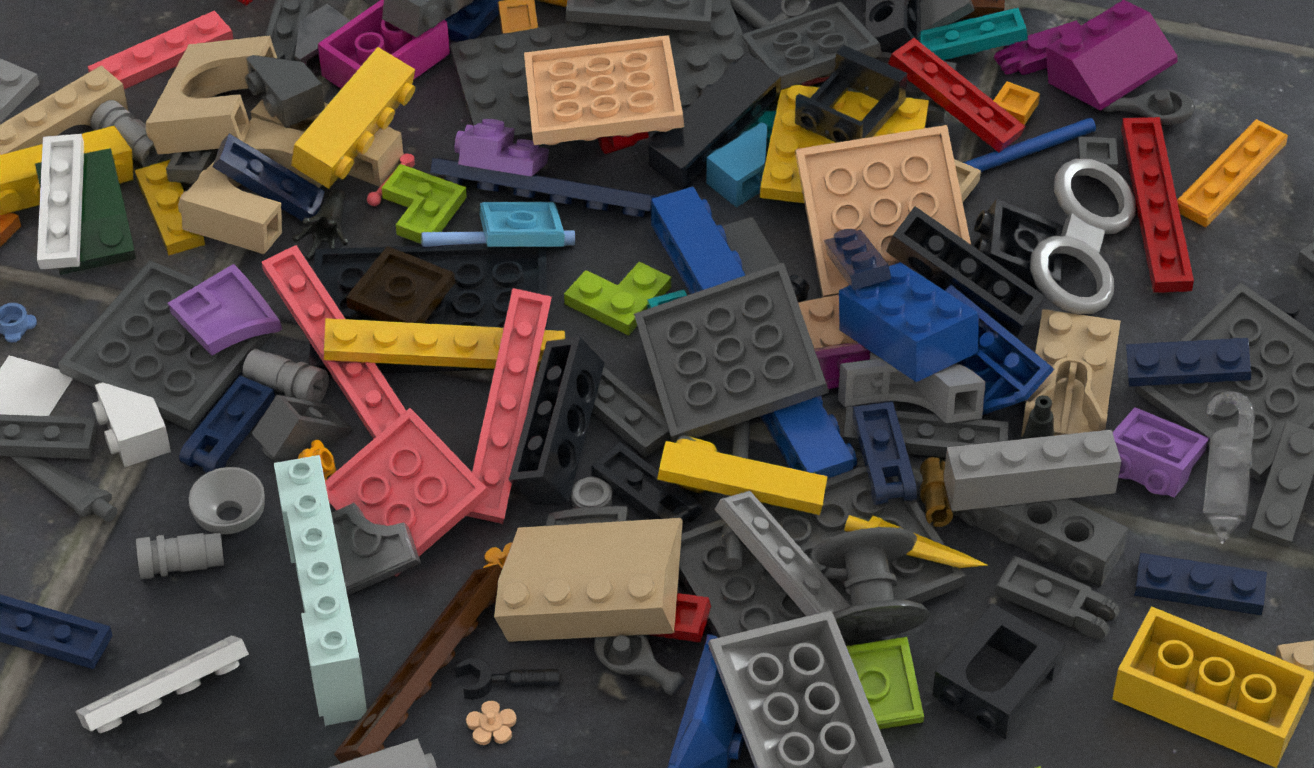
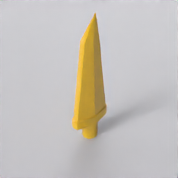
(923, 548)

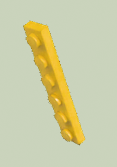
(417, 343)

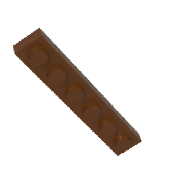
(414, 676)

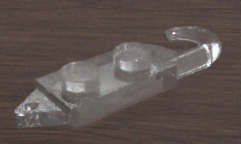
(1229, 467)

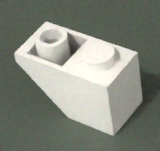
(133, 424)

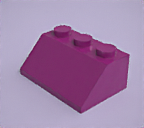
(1109, 55)

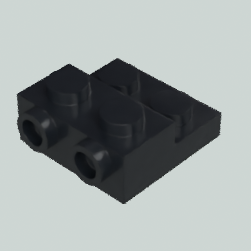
(1012, 235)

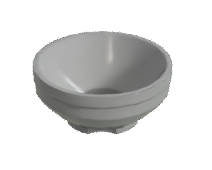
(226, 489)

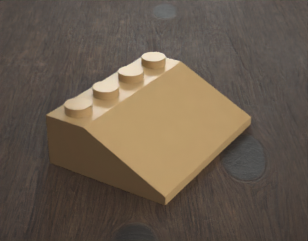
(590, 580)

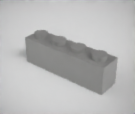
(1031, 470)

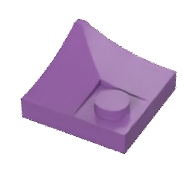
(224, 311)

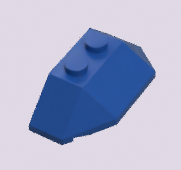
(1003, 362)
(708, 726)

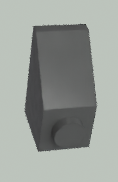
(294, 423)

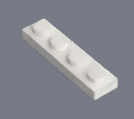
(60, 201)
(178, 677)

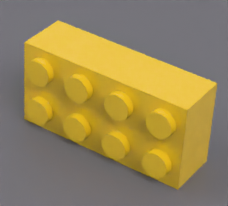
(1213, 686)

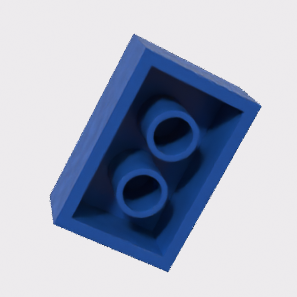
(909, 323)

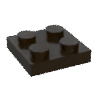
(400, 288)

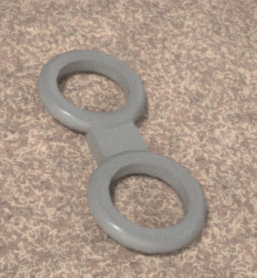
(1083, 236)

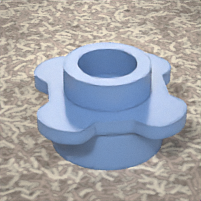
(15, 321)

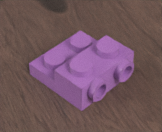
(492, 148)
(1157, 452)

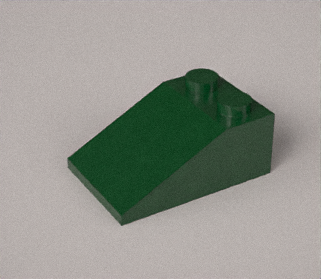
(104, 220)

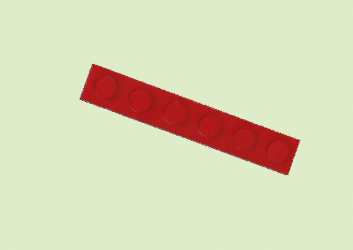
(1157, 205)

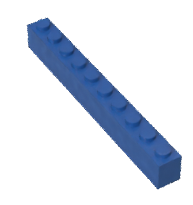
(703, 259)

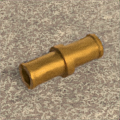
(934, 492)

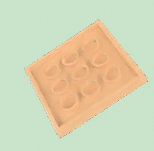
(602, 90)
(874, 188)

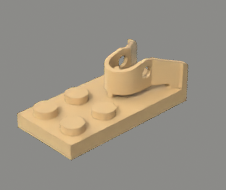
(1083, 359)

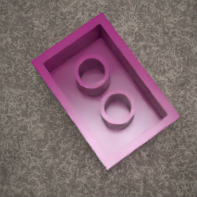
(354, 42)

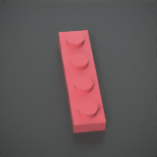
(164, 50)

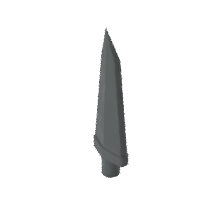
(75, 492)

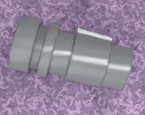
(131, 129)
(285, 376)
(178, 554)

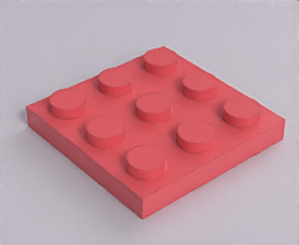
(408, 479)

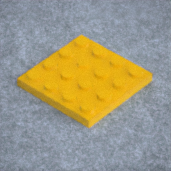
(781, 171)

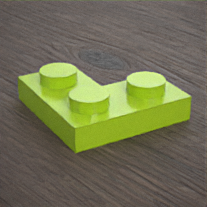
(428, 199)
(617, 303)

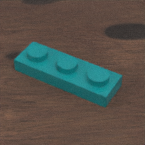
(976, 34)

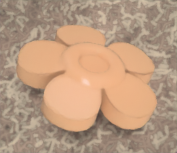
(491, 723)

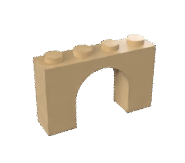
(187, 112)
(230, 215)

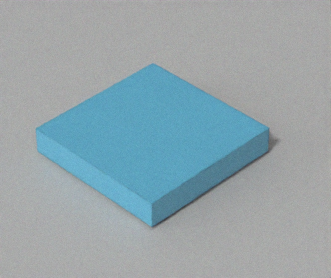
(521, 224)

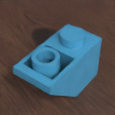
(739, 166)

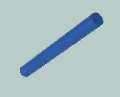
(1033, 145)

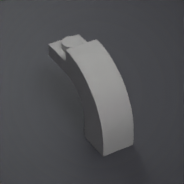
(951, 393)

